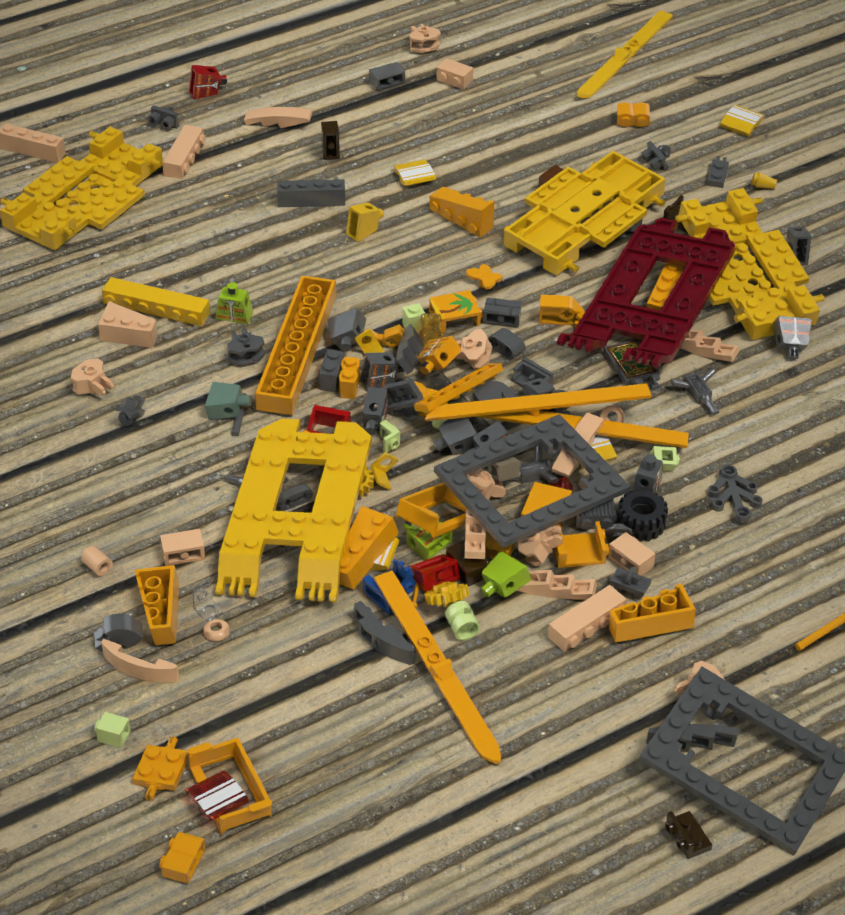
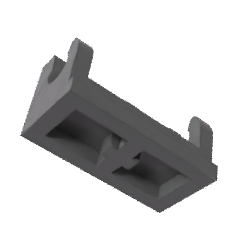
(530, 371)

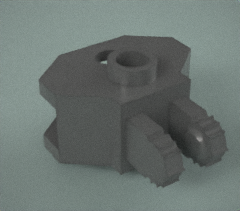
(245, 347)

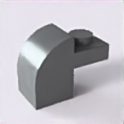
(119, 628)

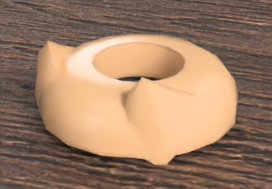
(604, 414)
(216, 635)

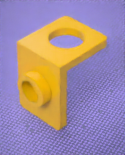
(371, 347)
(380, 471)

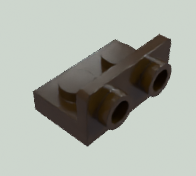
(688, 834)

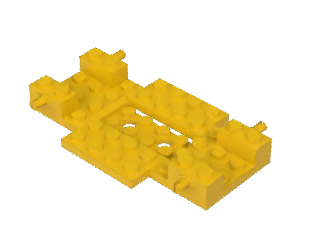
(110, 165)
(558, 232)
(757, 304)

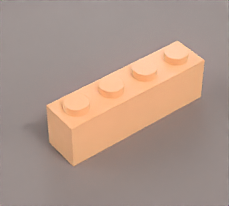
(32, 143)
(183, 151)
(585, 618)

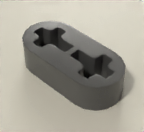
(294, 496)

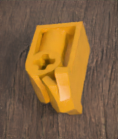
(560, 310)

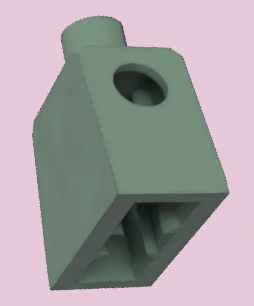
(225, 400)

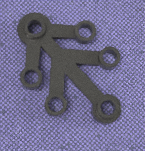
(729, 475)

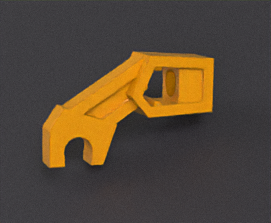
(390, 337)

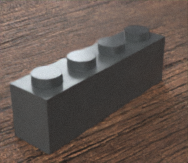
(311, 193)

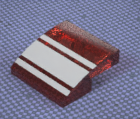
(217, 795)

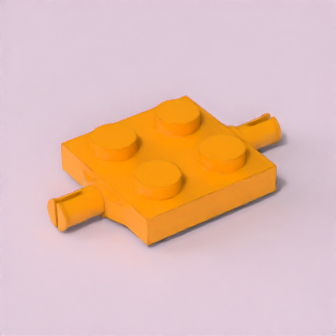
(161, 768)

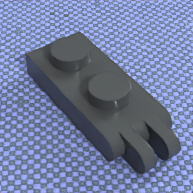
(718, 172)

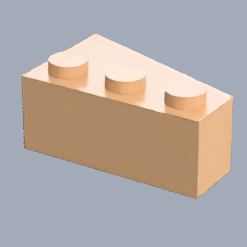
(127, 327)

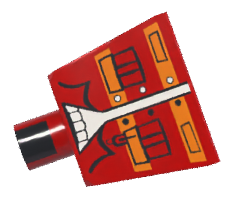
(205, 81)

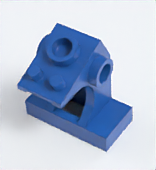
(405, 578)

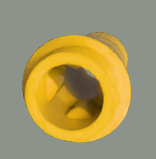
(761, 180)

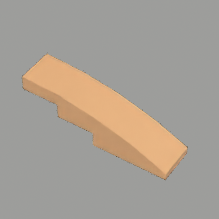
(282, 115)
(709, 346)
(587, 428)
(474, 538)
(559, 586)

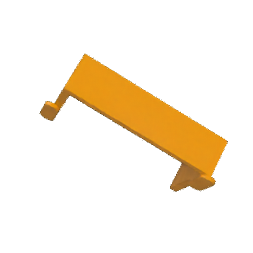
(416, 510)
(206, 755)

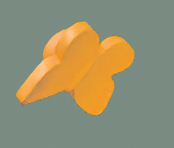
(485, 276)

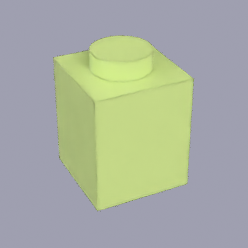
(412, 315)
(112, 729)

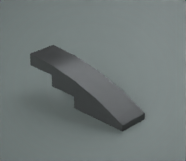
(409, 348)
(703, 736)

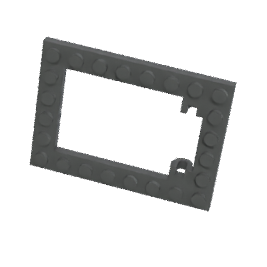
(602, 486)
(665, 757)

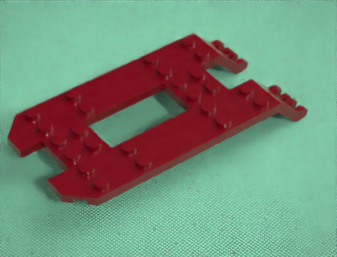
(662, 329)

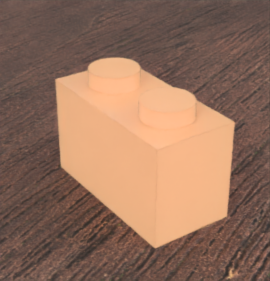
(454, 74)
(182, 547)
(629, 553)

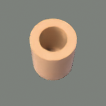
(96, 560)

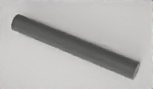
(238, 421)

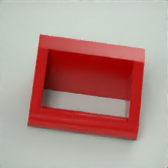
(327, 417)
(435, 571)

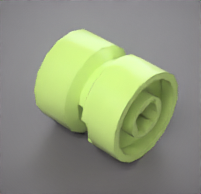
(462, 620)

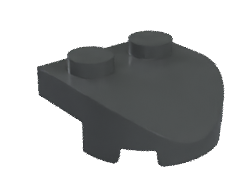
(493, 390)
(403, 397)

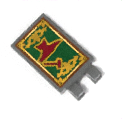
(631, 372)

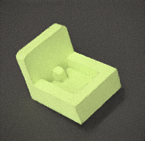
(390, 436)

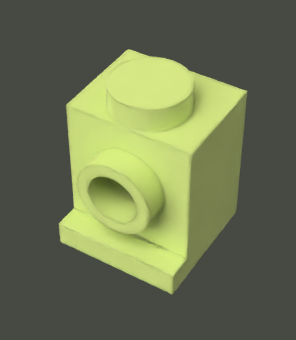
(667, 455)

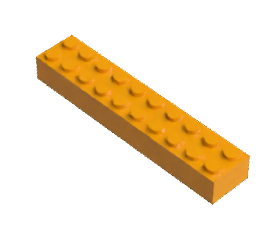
(296, 345)

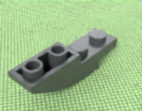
(382, 638)

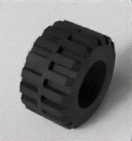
(643, 513)

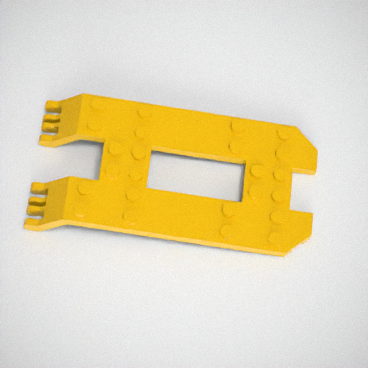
(320, 532)

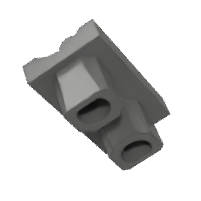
(166, 117)
(659, 155)
(130, 409)
(630, 582)

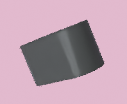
(506, 343)

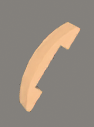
(160, 672)

